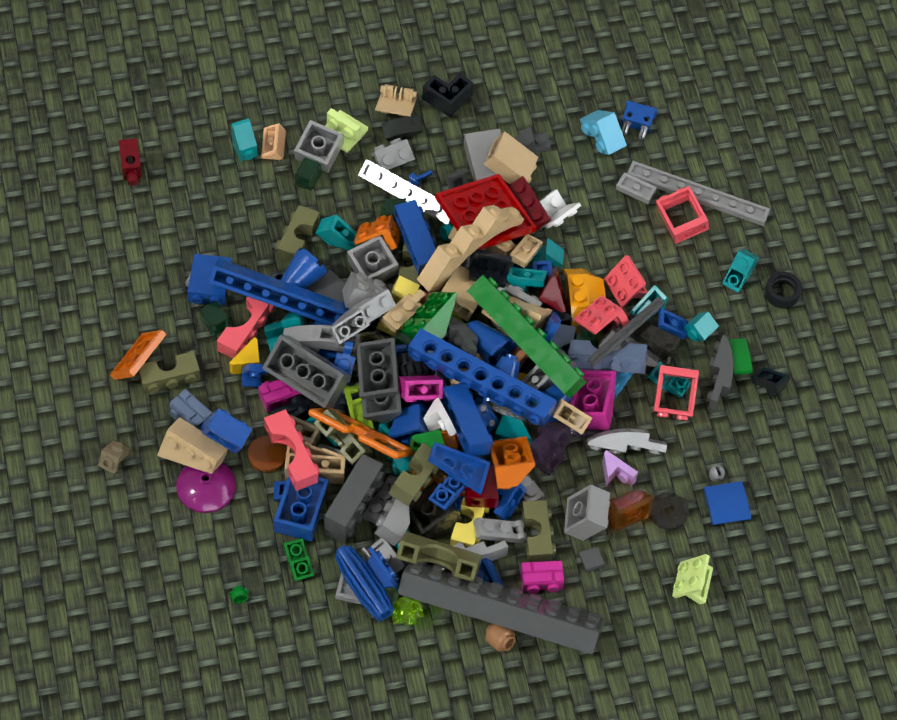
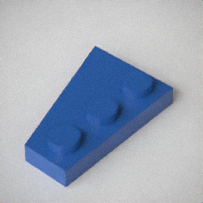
(461, 466)

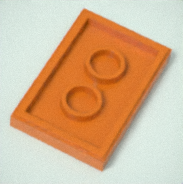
(137, 354)

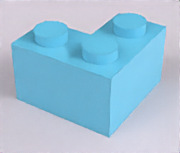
(605, 129)

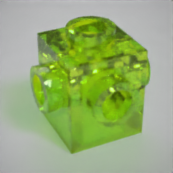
(407, 611)

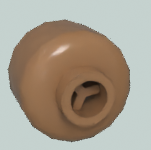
(500, 637)

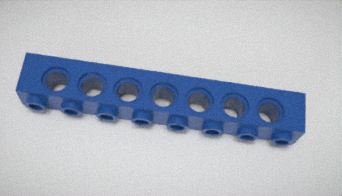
(477, 368)

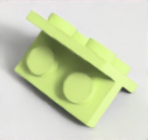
(348, 126)
(693, 579)

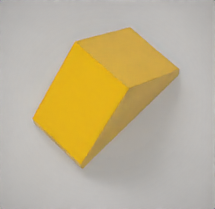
(247, 355)

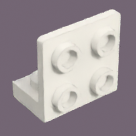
(557, 208)

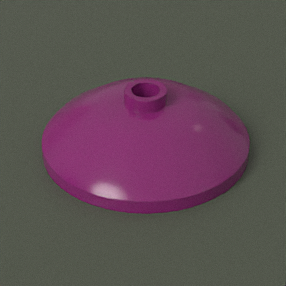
(206, 495)

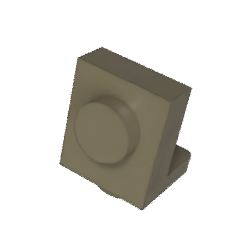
(112, 456)

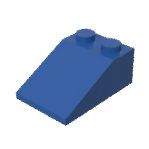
(300, 510)

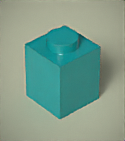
(701, 326)

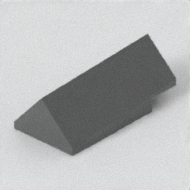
(379, 380)

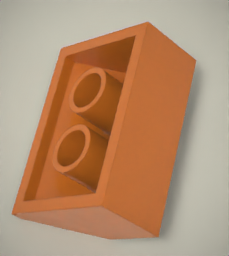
(511, 461)

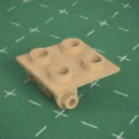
(396, 102)

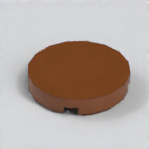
(265, 455)

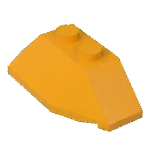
(581, 291)

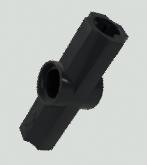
(298, 407)

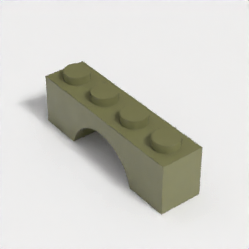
(459, 561)

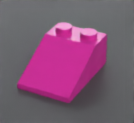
(597, 398)

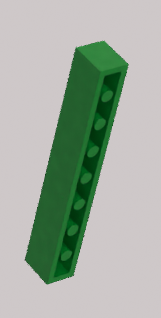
(526, 336)

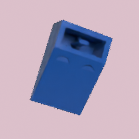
(226, 430)

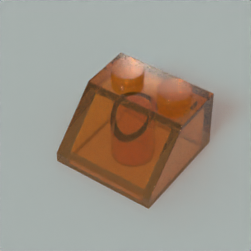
(629, 509)

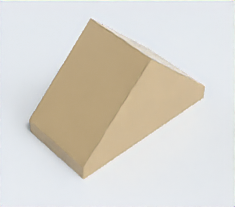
(571, 416)

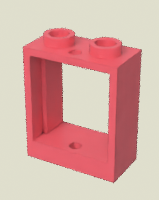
(690, 228)
(676, 372)

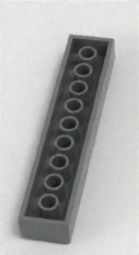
(502, 606)

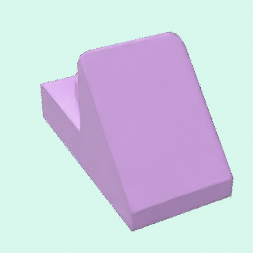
(615, 467)

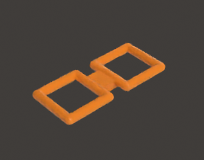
(365, 434)

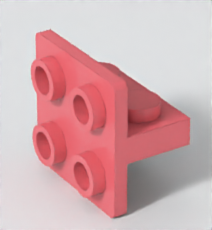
(626, 282)

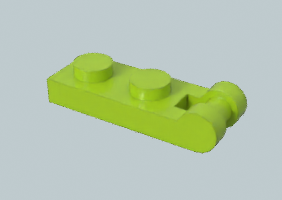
(355, 405)

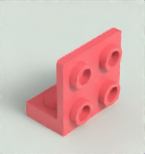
(600, 314)

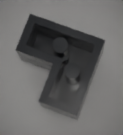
(450, 96)

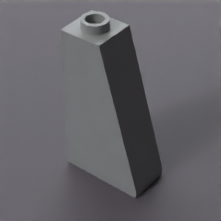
(477, 148)

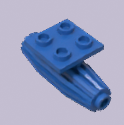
(368, 579)

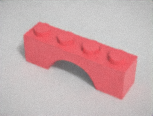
(236, 338)
(282, 430)

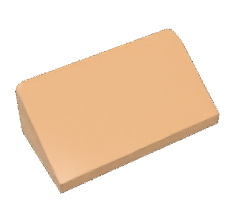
(273, 142)

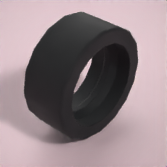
(786, 278)

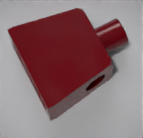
(130, 161)
(489, 497)

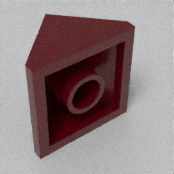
(553, 292)

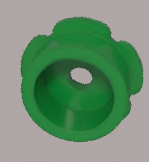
(239, 594)

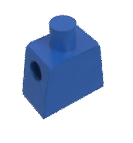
(409, 423)

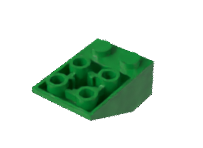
(432, 316)

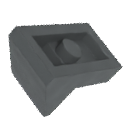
(534, 142)

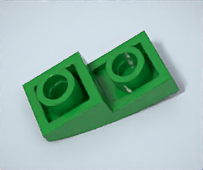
(741, 356)
(298, 559)

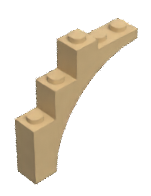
(468, 239)

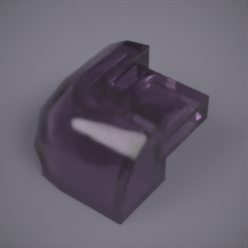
(550, 446)

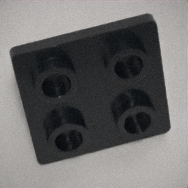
(489, 265)

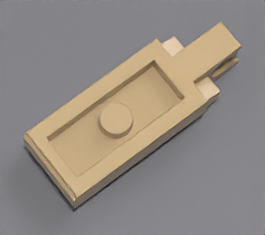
(403, 311)

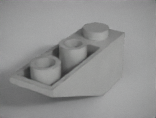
(394, 522)

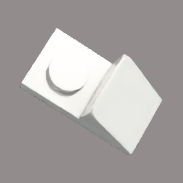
(438, 417)

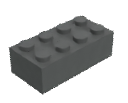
(306, 371)
(353, 499)

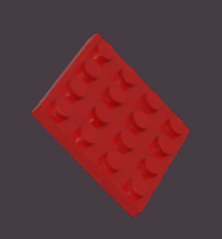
(466, 201)

